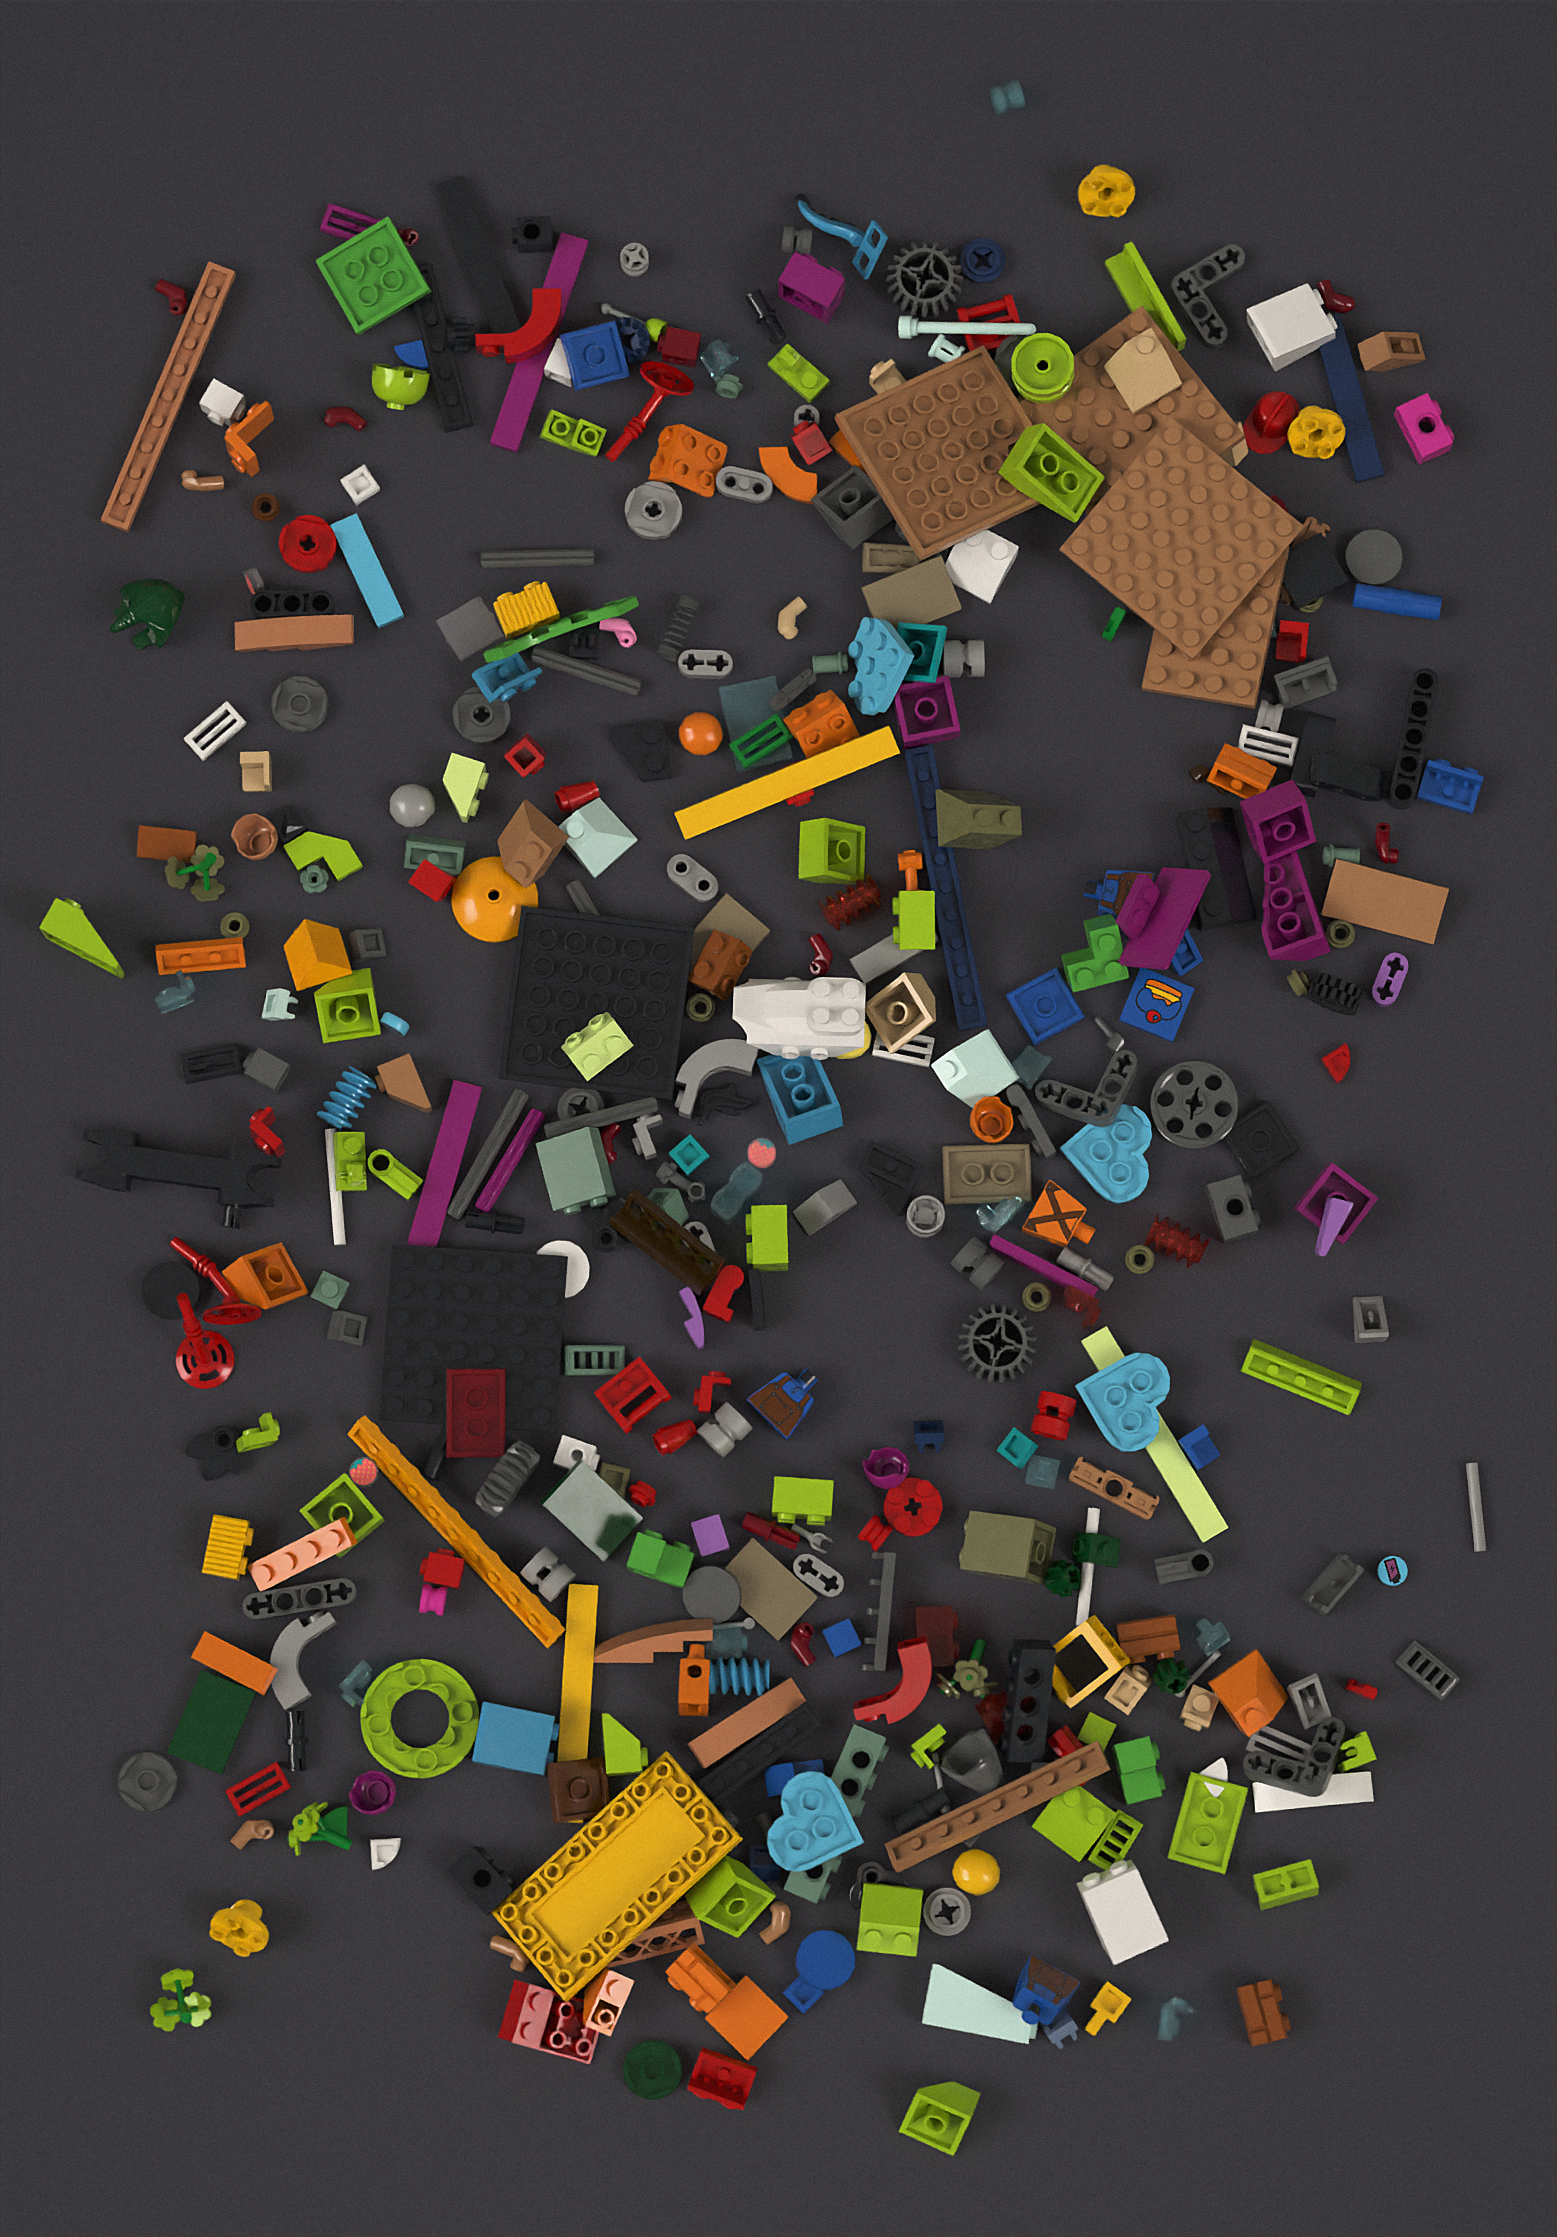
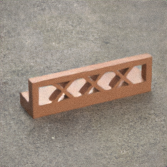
(668, 1925)

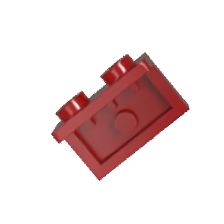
(265, 1139)
(722, 2079)

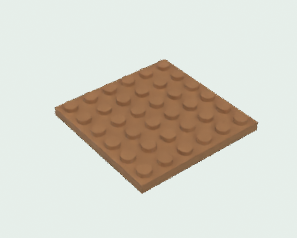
(1101, 425)
(939, 451)
(1181, 538)

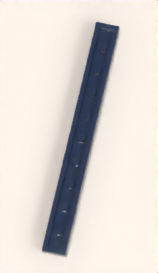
(948, 895)

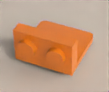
(240, 434)
(688, 459)
(821, 724)

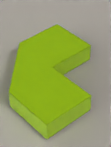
(314, 846)

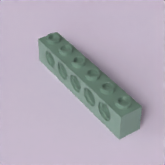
(858, 1741)

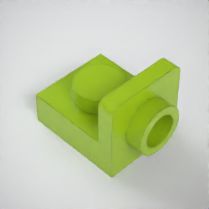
(256, 1439)
(932, 1741)

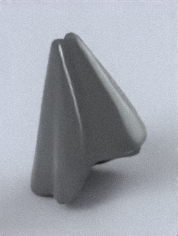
(974, 1762)

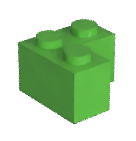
(1099, 962)
(660, 1561)
(1137, 1771)

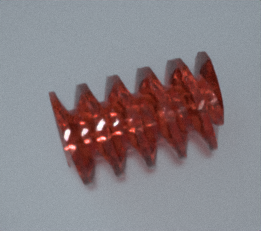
(851, 903)
(1176, 1241)

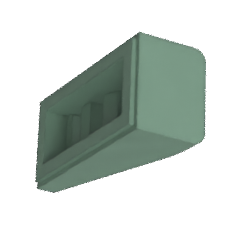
(568, 1360)

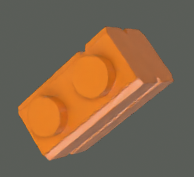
(1241, 772)
(699, 1979)

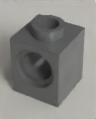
(266, 1069)

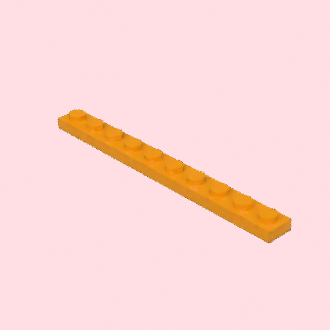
(456, 1531)

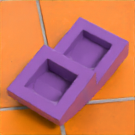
(694, 1325)

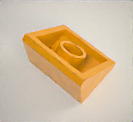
(316, 954)

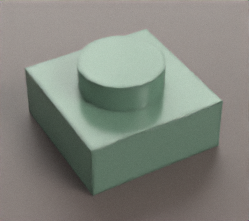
(330, 1290)

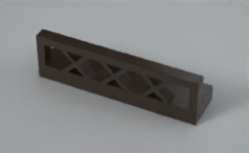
(666, 1244)

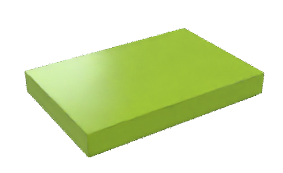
(1207, 1824)

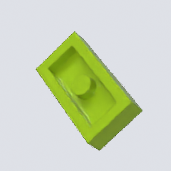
(798, 373)
(350, 1161)

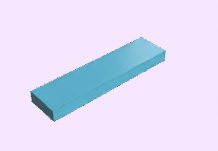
(367, 571)

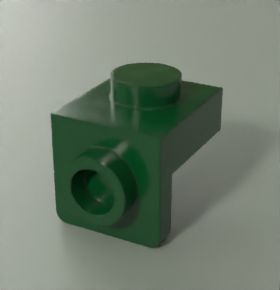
(1096, 1549)

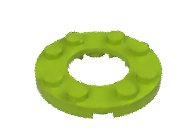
(390, 1687)

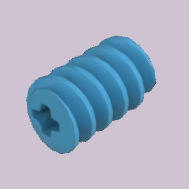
(346, 1099)
(739, 1676)

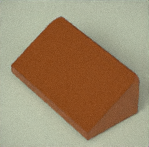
(165, 842)

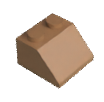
(530, 844)

